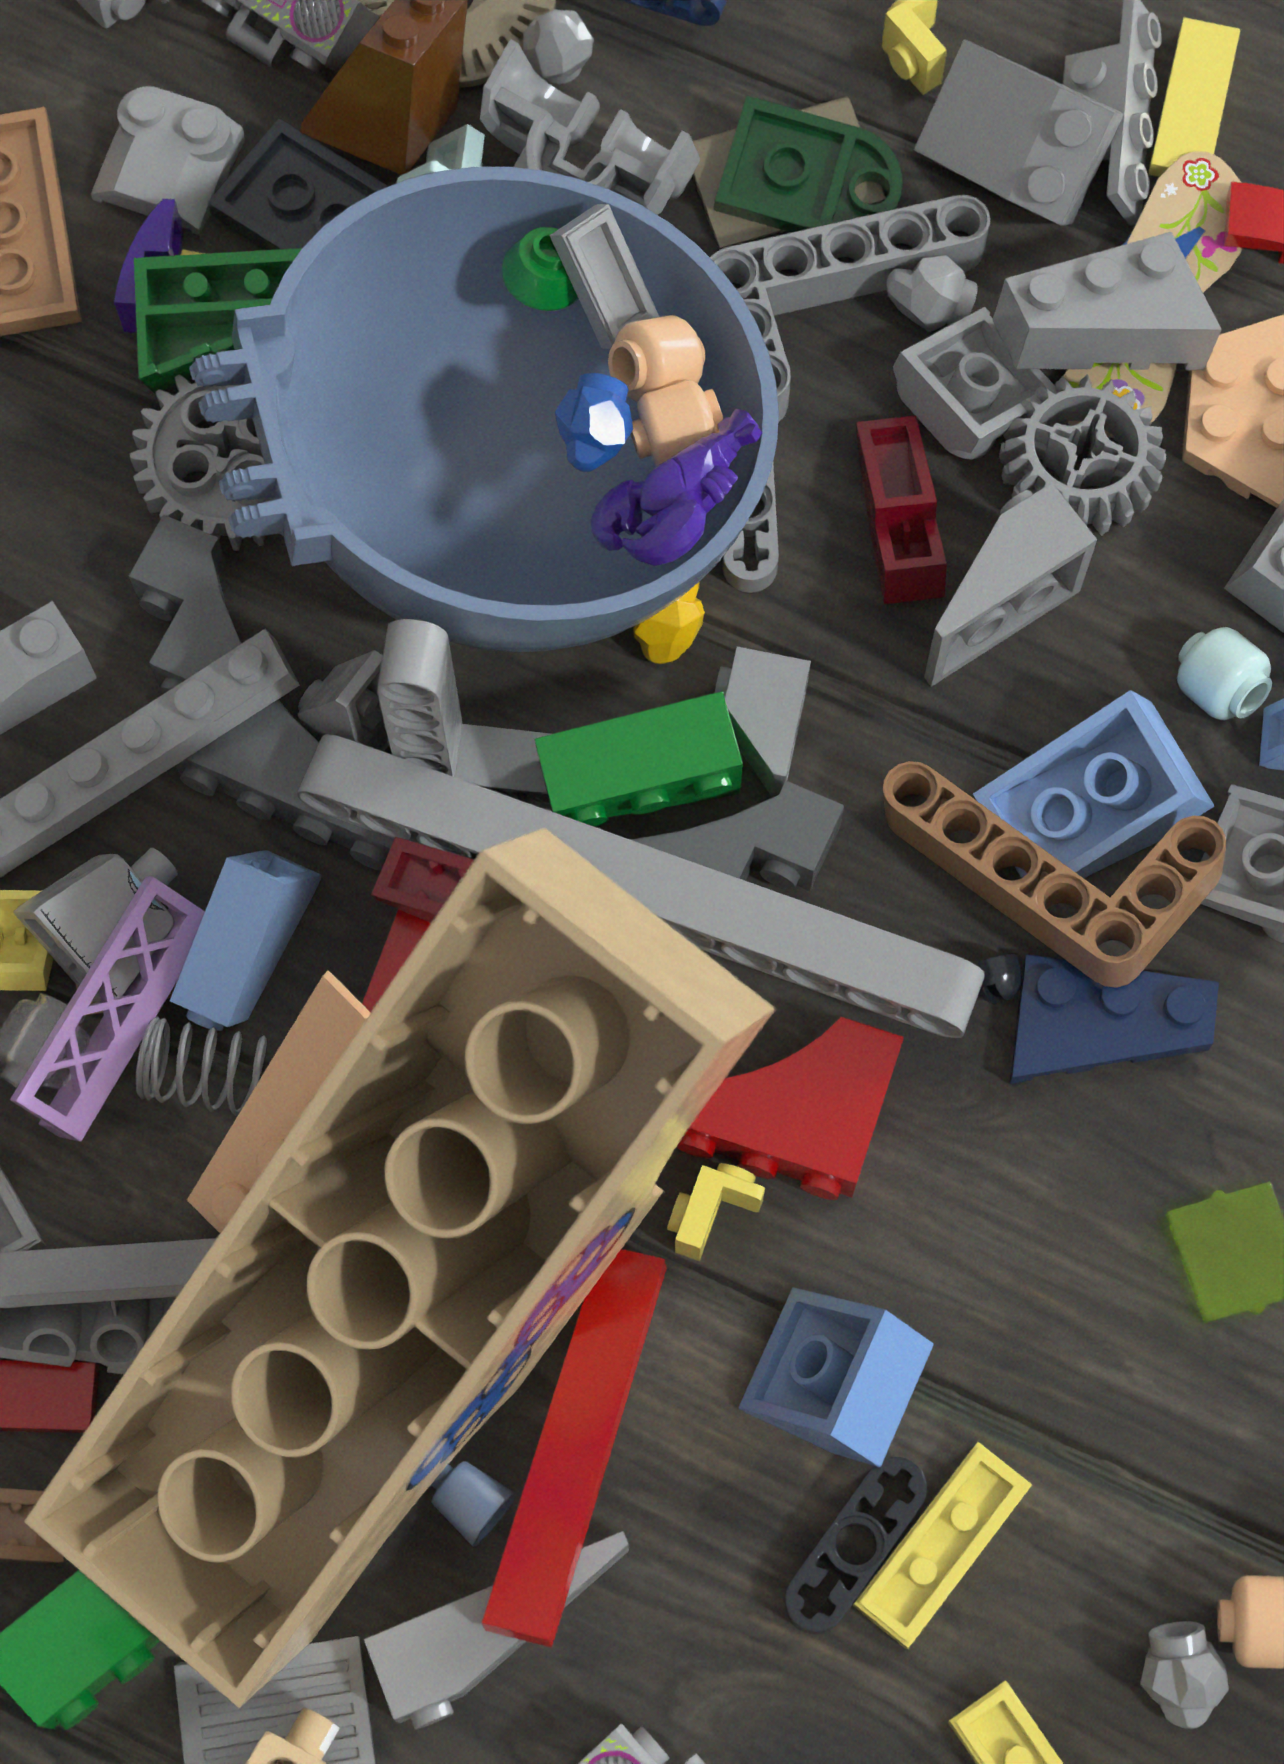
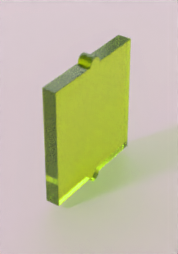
(1232, 1250)

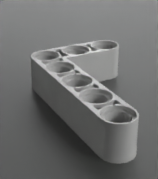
(826, 280)
(426, 721)

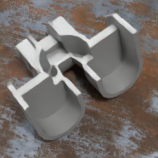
(543, 122)

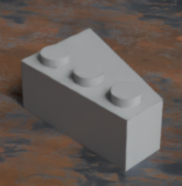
(1109, 307)

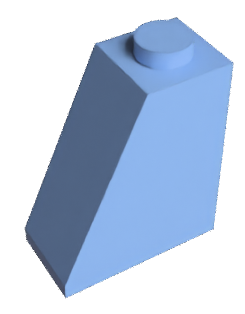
(242, 937)

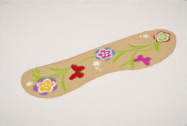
(1184, 198)

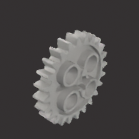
(208, 450)

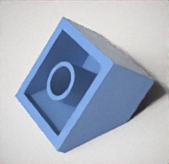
(837, 1375)

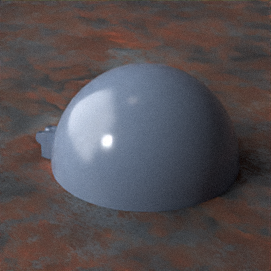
(420, 403)

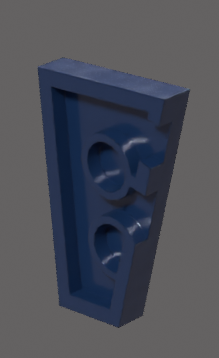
(1078, 1024)

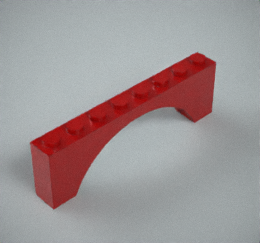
(791, 1118)

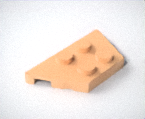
(1239, 412)

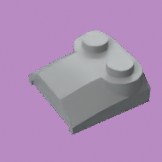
(168, 151)
(966, 385)
(1253, 861)

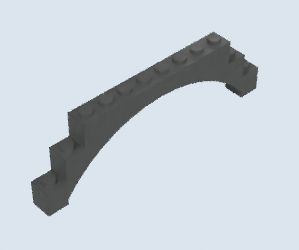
(270, 751)

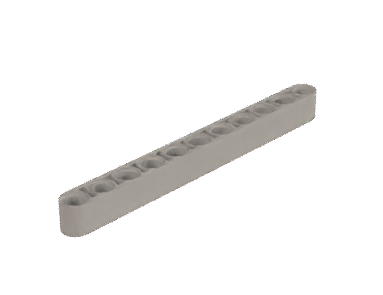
(698, 902)

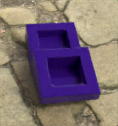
(157, 237)

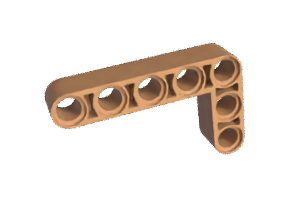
(1051, 881)

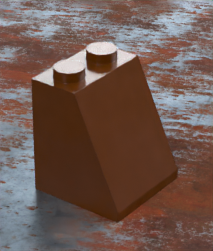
(395, 85)

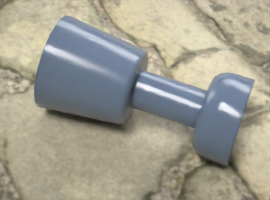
(471, 1500)

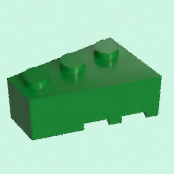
(190, 306)
(642, 761)

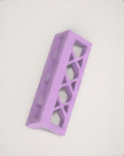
(123, 1019)

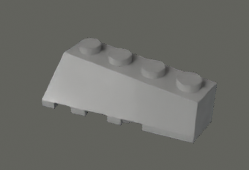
(91, 1300)

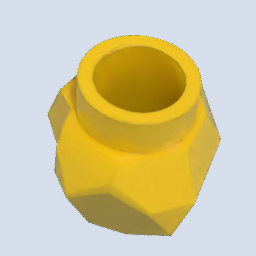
(672, 629)

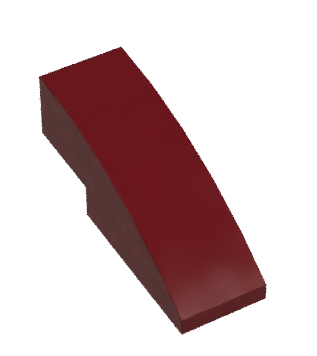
(901, 510)

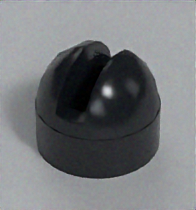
(1000, 978)

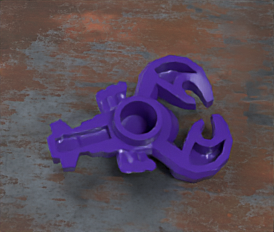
(674, 495)

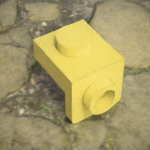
(911, 45)
(23, 960)
(696, 1213)

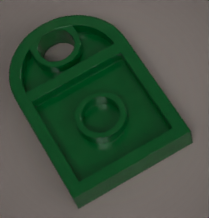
(802, 169)

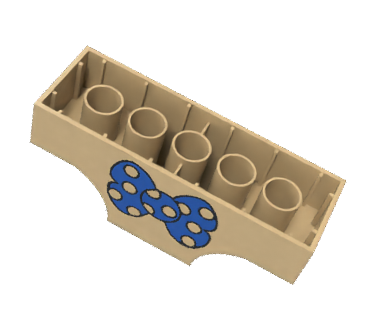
(399, 1259)

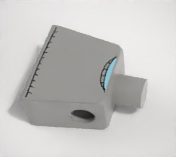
(84, 907)

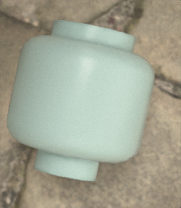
(1224, 673)

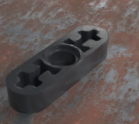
(899, 1514)

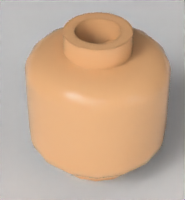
(656, 354)
(674, 420)
(1254, 1621)

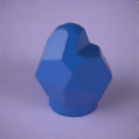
(594, 420)

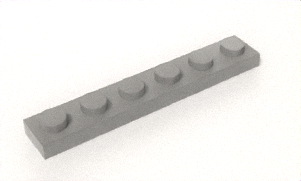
(142, 747)

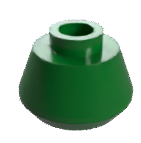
(536, 273)

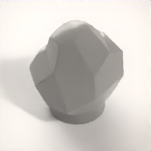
(557, 45)
(932, 292)
(1184, 1673)

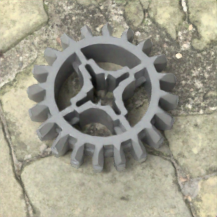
(1048, 437)

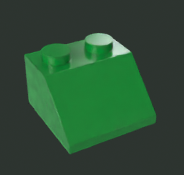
(70, 1651)

